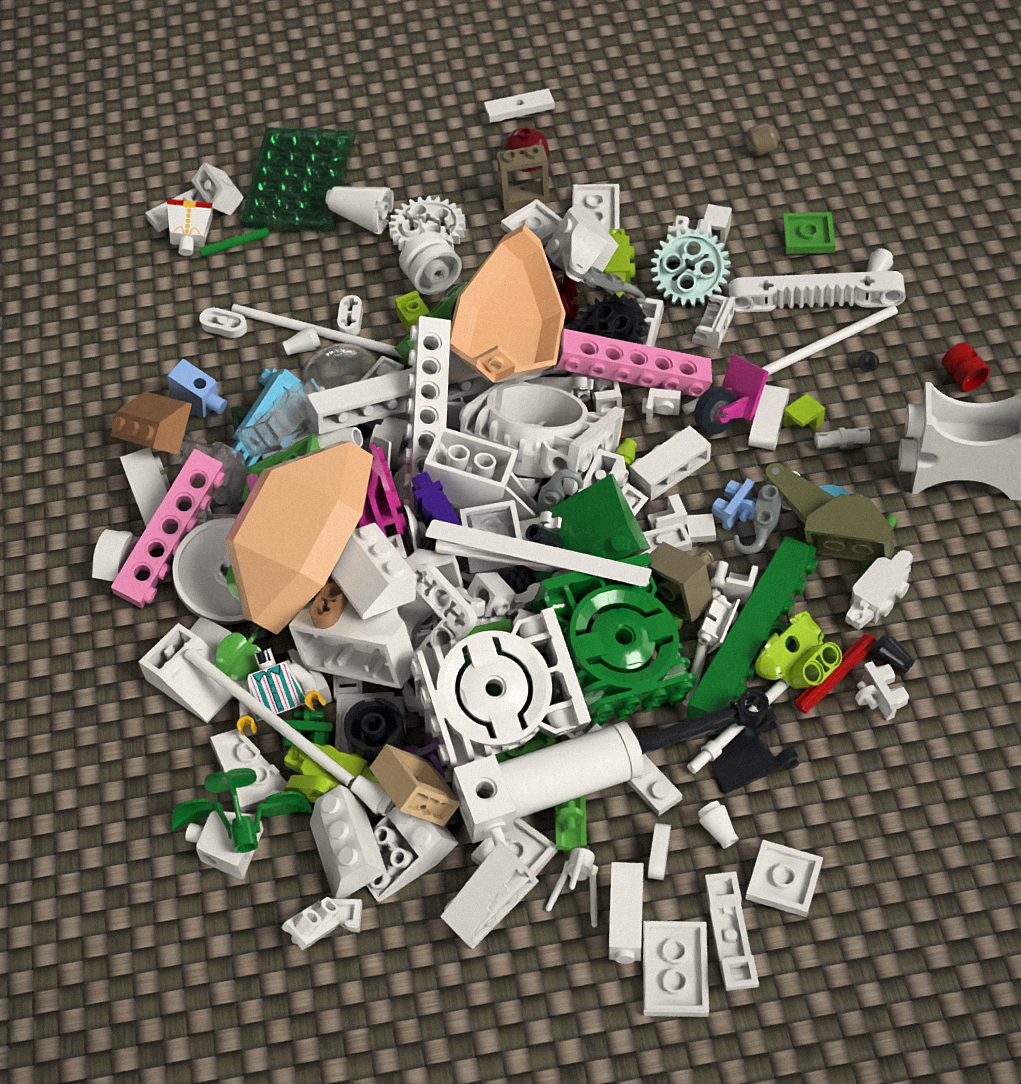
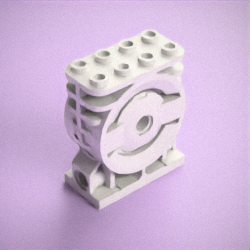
(545, 426)
(468, 741)

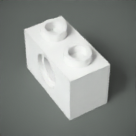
(217, 188)

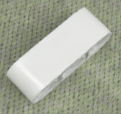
(769, 417)

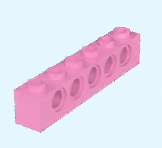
(633, 363)
(197, 467)

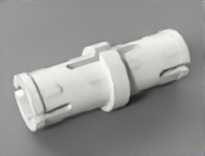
(842, 437)

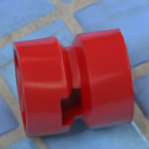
(966, 366)

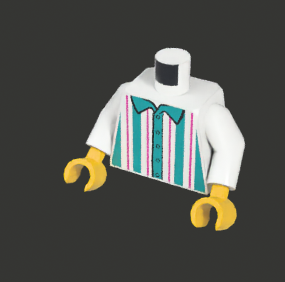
(278, 688)

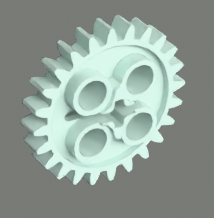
(677, 250)

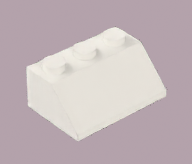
(373, 573)
(345, 842)

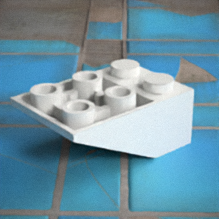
(181, 679)
(407, 850)

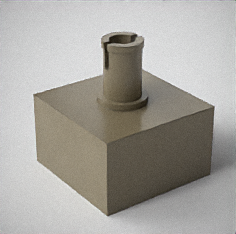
(682, 580)

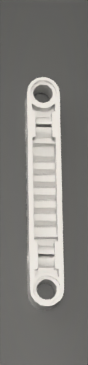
(883, 290)

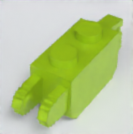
(620, 261)
(305, 765)

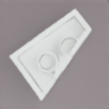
(239, 752)

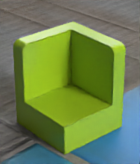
(804, 411)

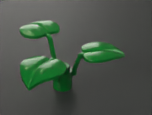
(242, 830)

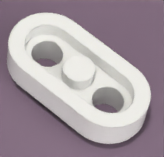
(223, 322)

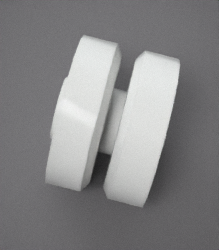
(430, 263)

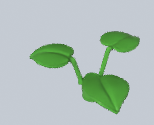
(235, 652)

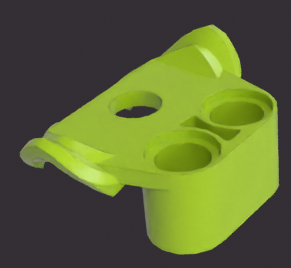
(809, 658)

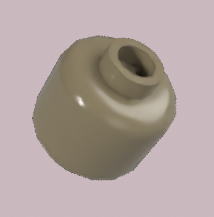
(762, 139)

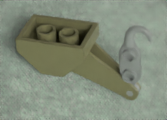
(835, 526)

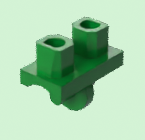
(320, 731)

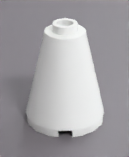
(362, 205)

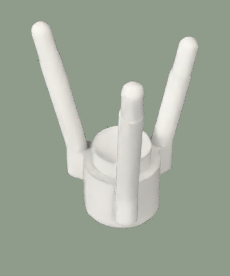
(578, 868)

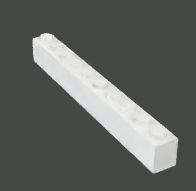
(388, 396)

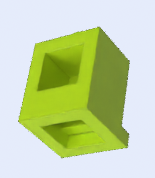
(409, 309)

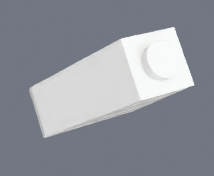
(626, 912)

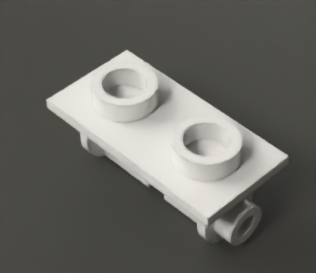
(724, 615)

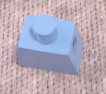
(195, 387)

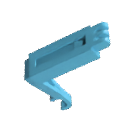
(275, 383)

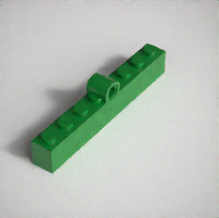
(754, 626)

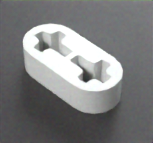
(354, 315)
(659, 851)

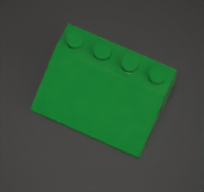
(598, 524)

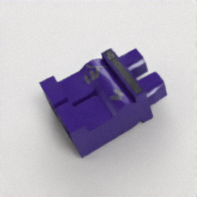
(432, 502)

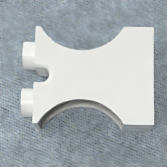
(962, 442)
(372, 647)

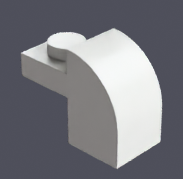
(112, 553)

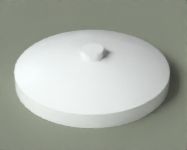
(202, 574)

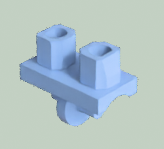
(741, 505)

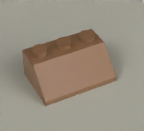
(153, 422)

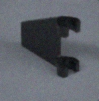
(751, 758)

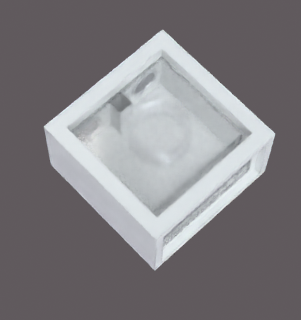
(494, 518)

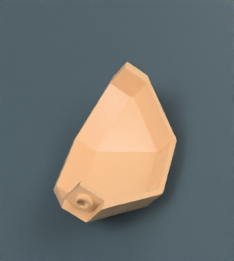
(509, 312)
(296, 530)

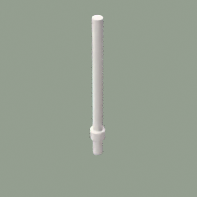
(717, 588)
(712, 748)

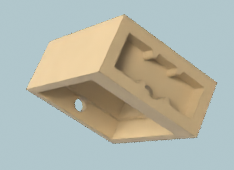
(414, 783)

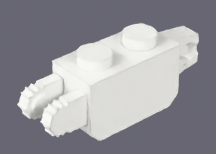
(878, 589)

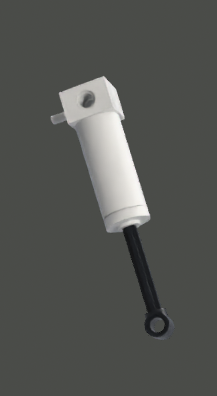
(501, 792)

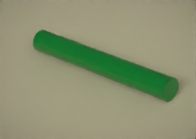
(233, 242)

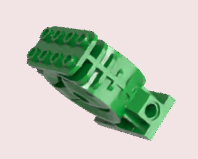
(627, 614)

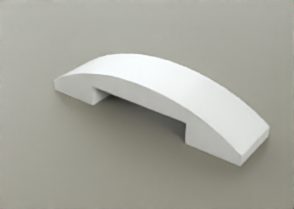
(730, 931)

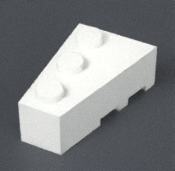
(489, 895)

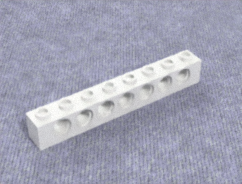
(437, 335)

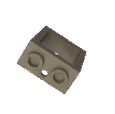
(523, 194)

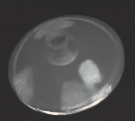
(338, 365)

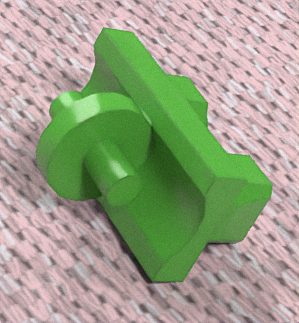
(571, 825)

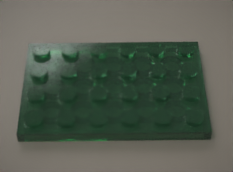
(294, 177)

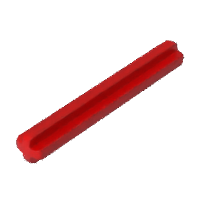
(850, 659)

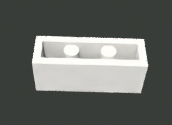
(670, 463)

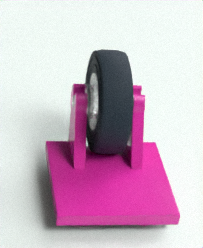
(735, 399)

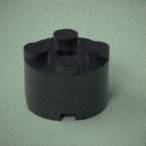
(372, 726)

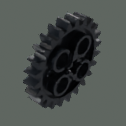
(613, 319)

